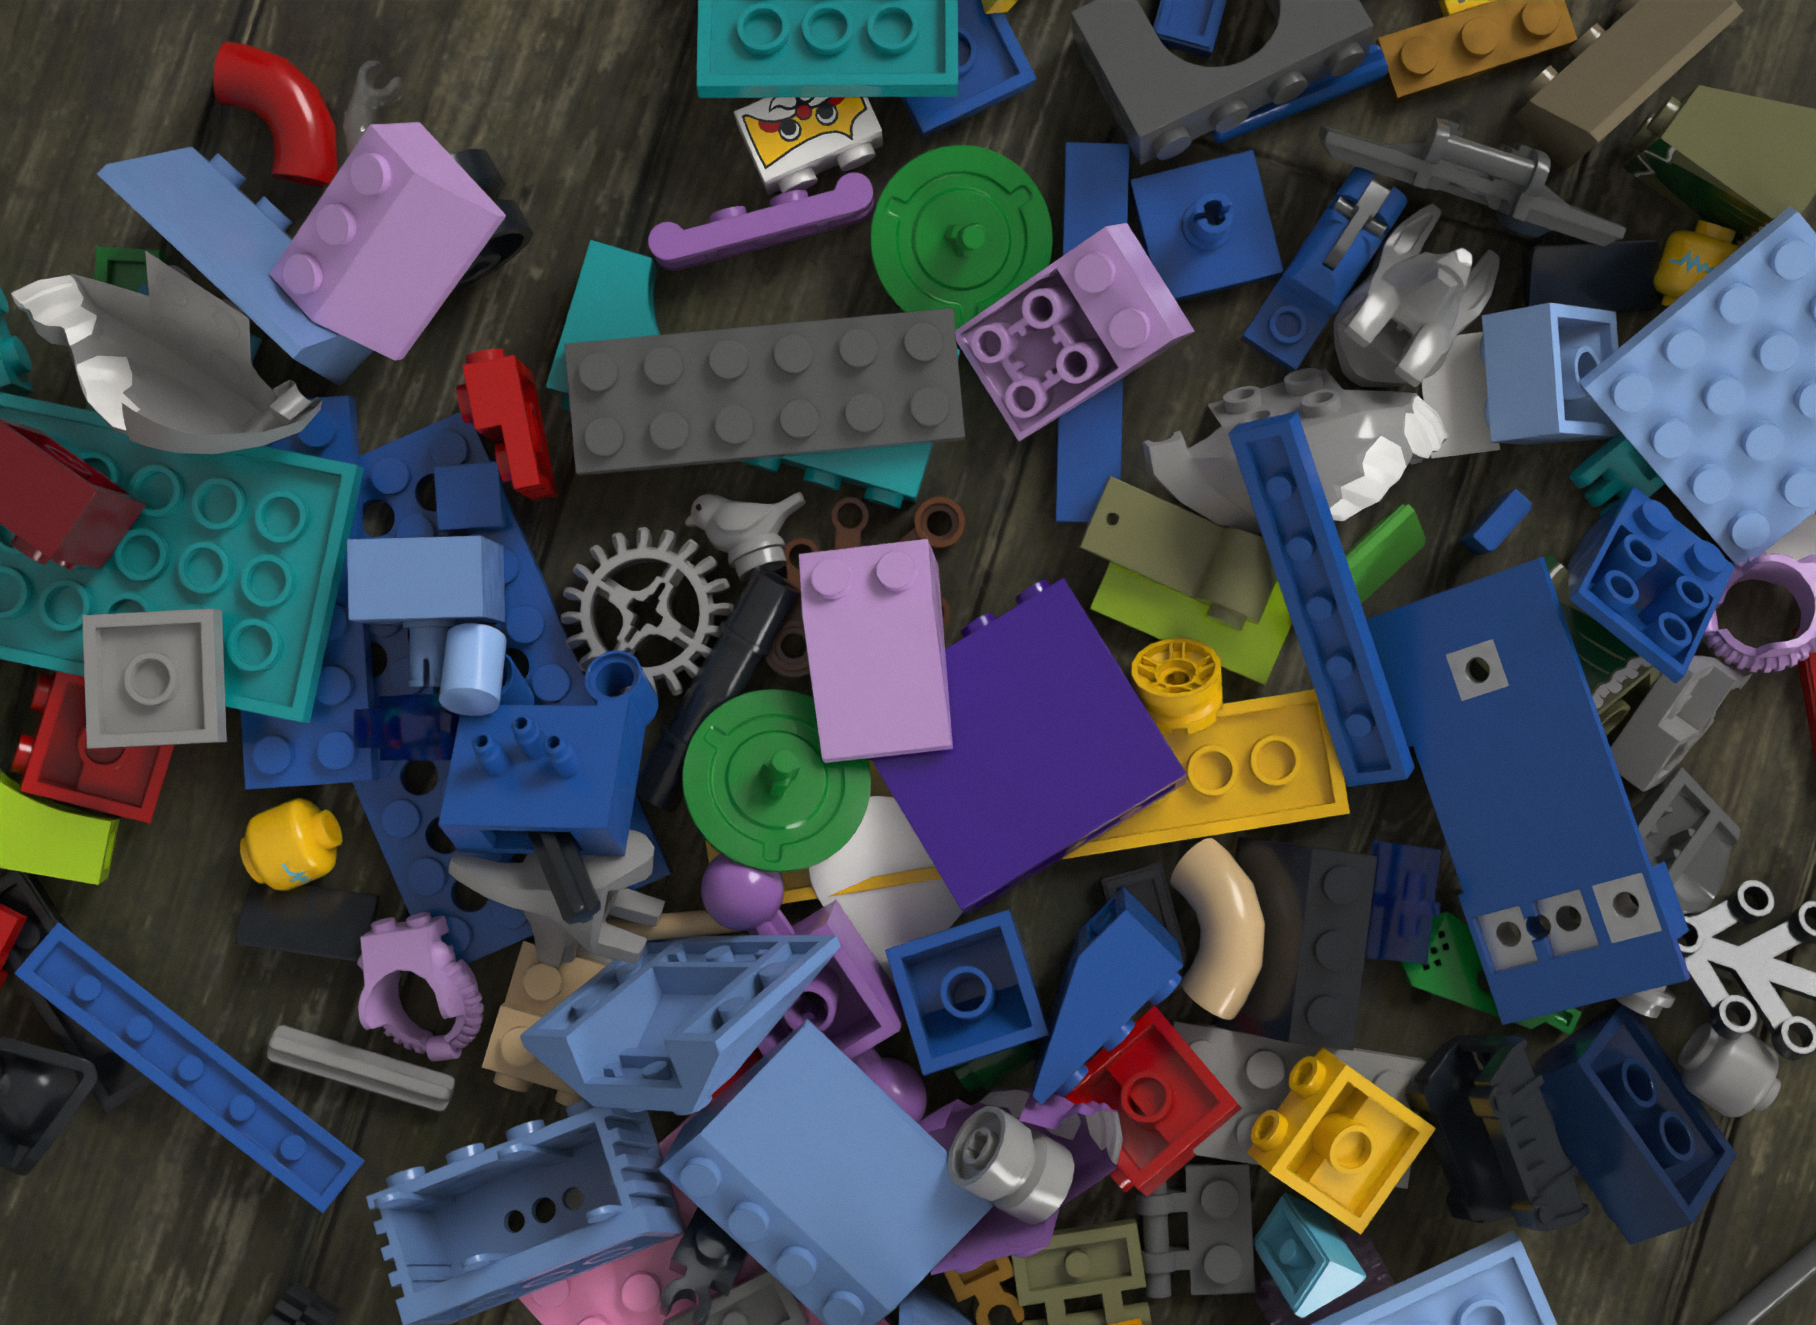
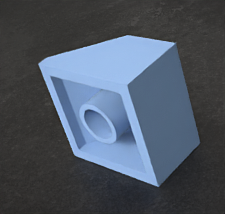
(1534, 373)

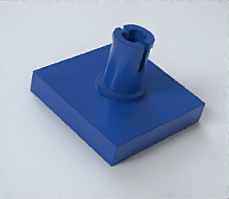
(1207, 226)

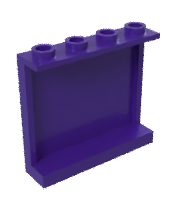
(1041, 749)

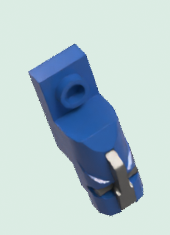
(1324, 269)

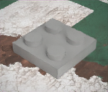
(154, 678)

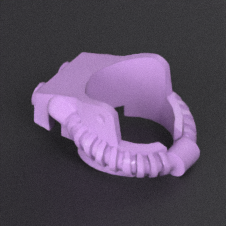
(1800, 581)
(418, 949)

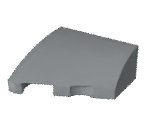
(1673, 720)

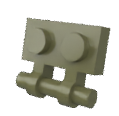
(1082, 1264)

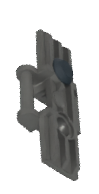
(1502, 178)

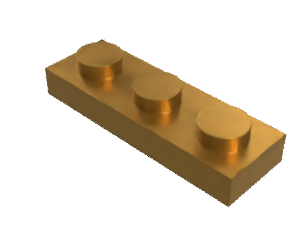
(1473, 44)

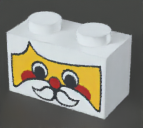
(807, 135)

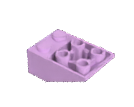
(1073, 330)

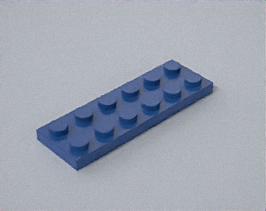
(322, 751)

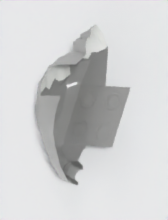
(166, 363)
(1355, 438)

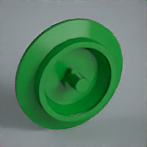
(958, 231)
(762, 784)

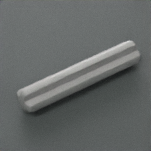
(361, 1068)

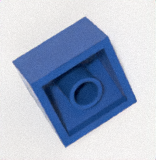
(967, 992)

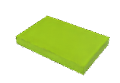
(1170, 615)

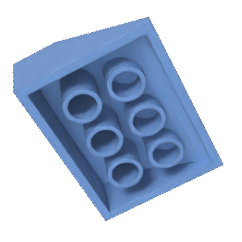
(233, 244)
(823, 1181)

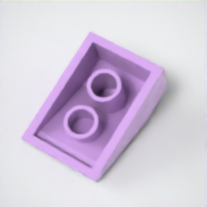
(876, 650)

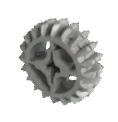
(664, 589)

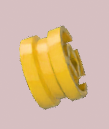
(1179, 684)

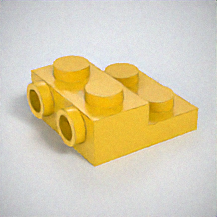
(1338, 1139)

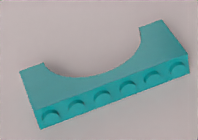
(618, 302)

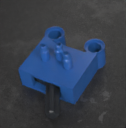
(552, 777)

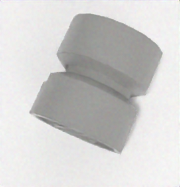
(1010, 1165)

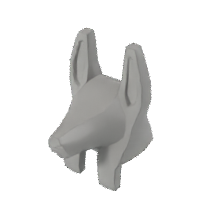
(1410, 307)
(557, 942)

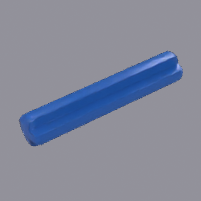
(1327, 88)

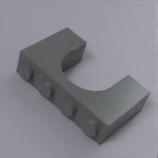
(1171, 102)

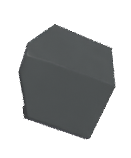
(1690, 835)

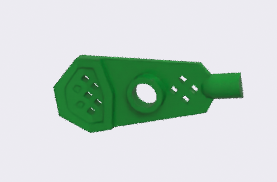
(1458, 974)

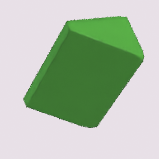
(1384, 549)

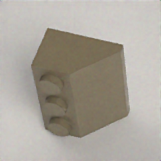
(1617, 71)

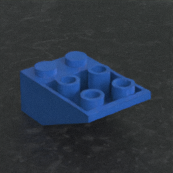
(1649, 581)
(1112, 971)

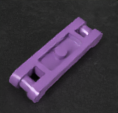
(788, 219)

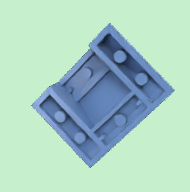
(676, 1019)

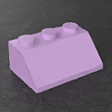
(388, 239)

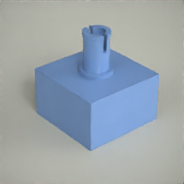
(427, 589)

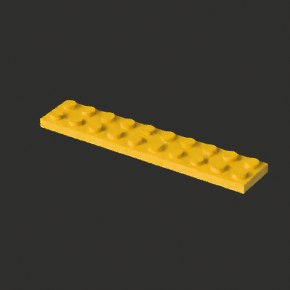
(1248, 770)

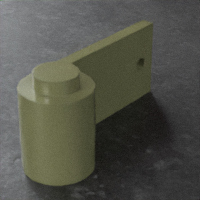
(1183, 552)

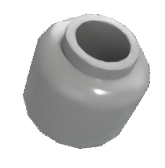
(1730, 1072)

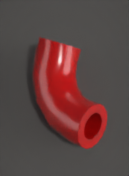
(288, 105)

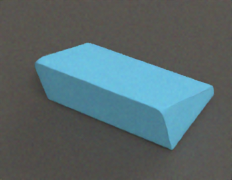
(1306, 1255)

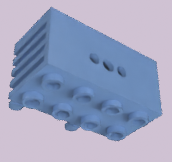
(453, 1226)

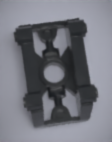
(1496, 1135)

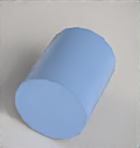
(472, 669)

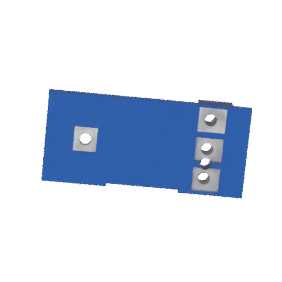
(1529, 796)

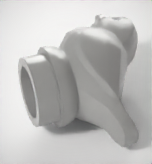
(745, 530)

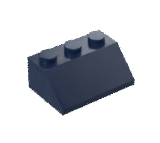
(1632, 1125)

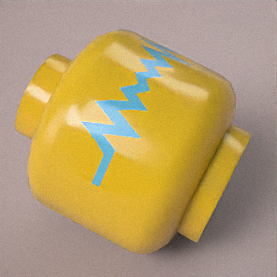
(1691, 257)
(290, 844)

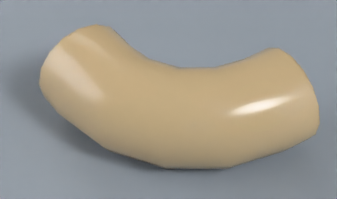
(1229, 926)

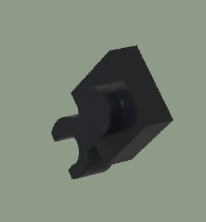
(707, 1262)

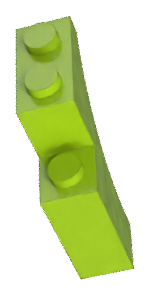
(53, 837)

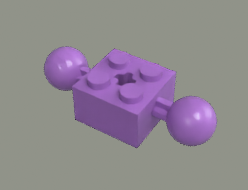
(858, 994)

